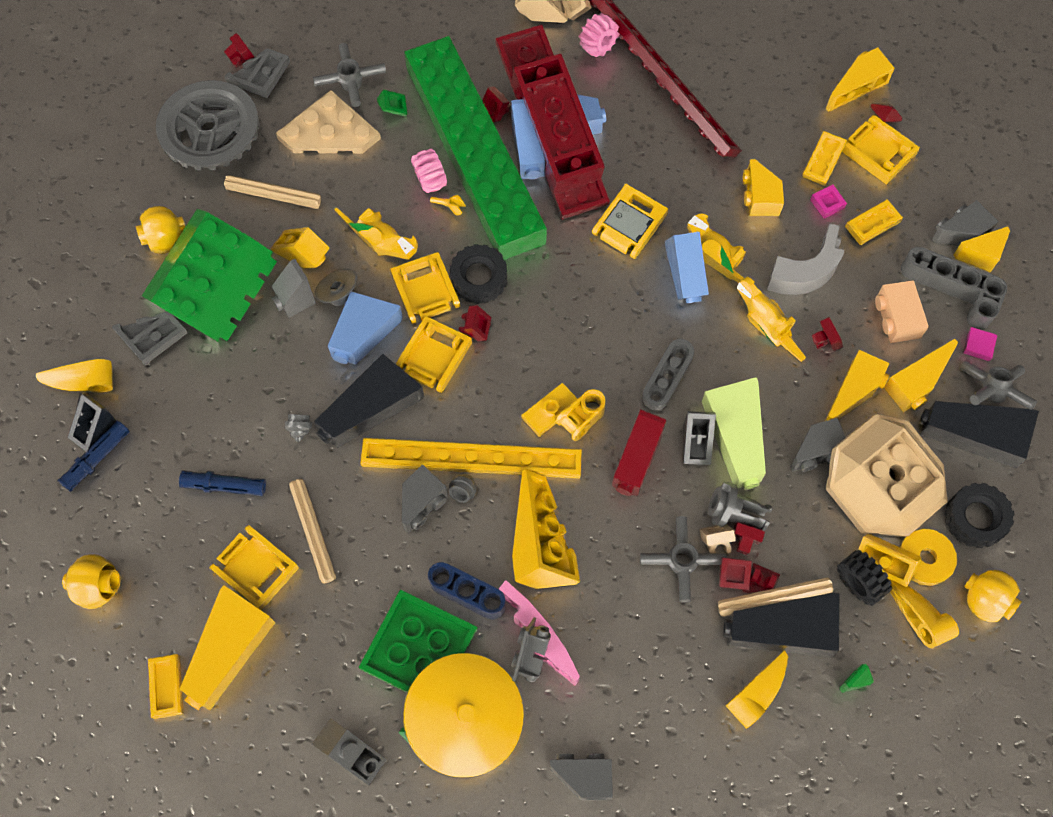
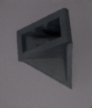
(89, 422)

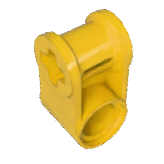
(578, 417)

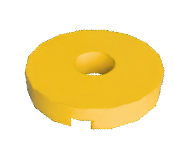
(942, 551)

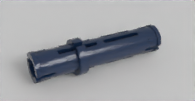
(90, 459)
(215, 482)

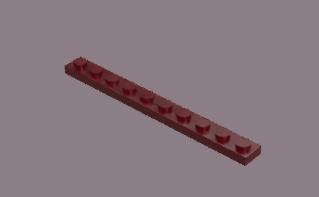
(669, 80)

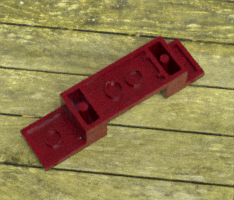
(558, 119)

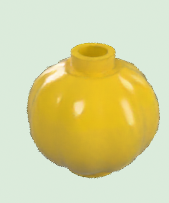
(159, 229)
(91, 581)
(992, 595)

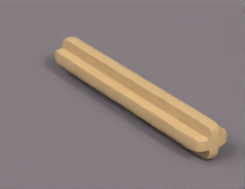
(272, 191)
(312, 531)
(776, 595)

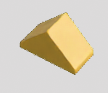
(983, 250)

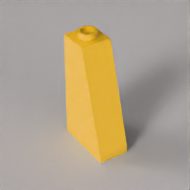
(224, 647)

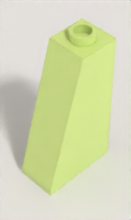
(739, 430)

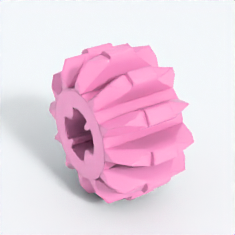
(599, 35)
(429, 170)

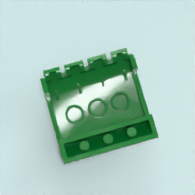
(210, 275)

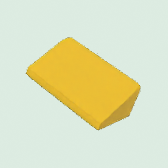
(896, 562)

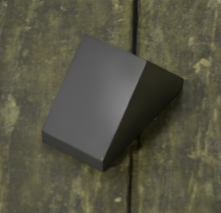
(698, 437)

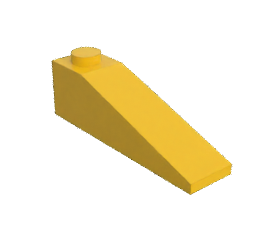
(539, 546)

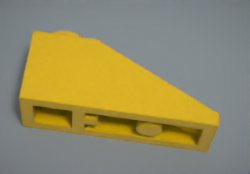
(866, 74)
(916, 381)
(859, 384)

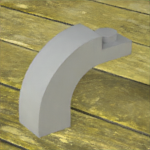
(805, 276)

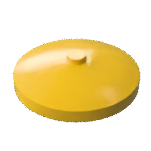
(463, 715)

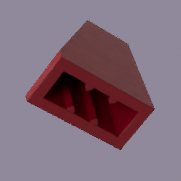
(638, 453)

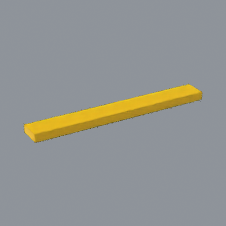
(470, 457)

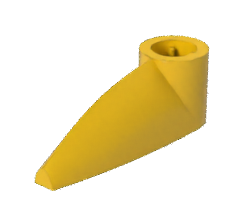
(82, 376)
(923, 617)
(759, 693)

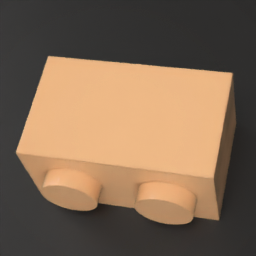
(901, 311)

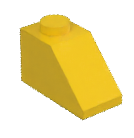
(301, 245)

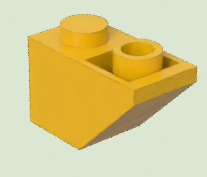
(763, 192)

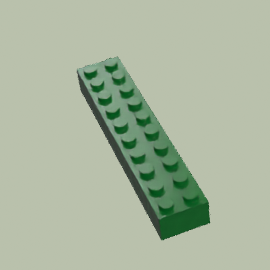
(475, 148)

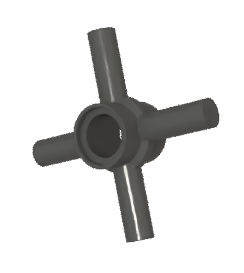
(349, 74)
(998, 385)
(682, 570)

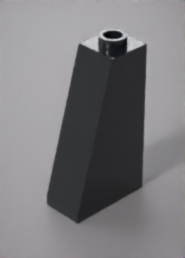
(368, 402)
(985, 430)
(793, 626)

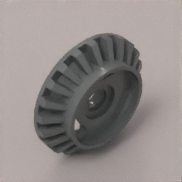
(197, 105)

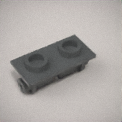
(525, 661)

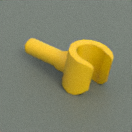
(453, 203)

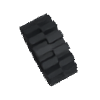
(864, 577)

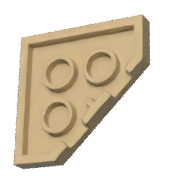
(328, 128)

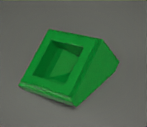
(392, 102)
(859, 678)

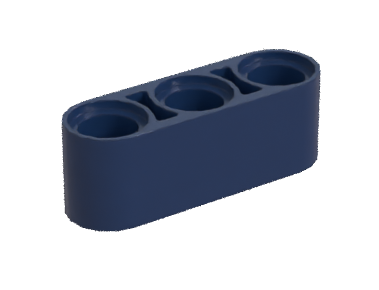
(459, 579)

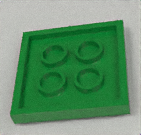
(412, 639)

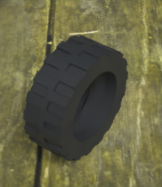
(474, 255)
(988, 496)

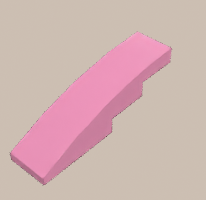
(556, 653)

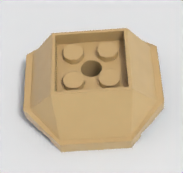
(862, 481)

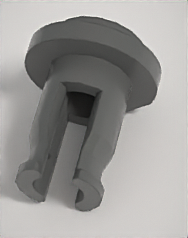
(727, 506)

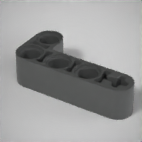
(924, 267)

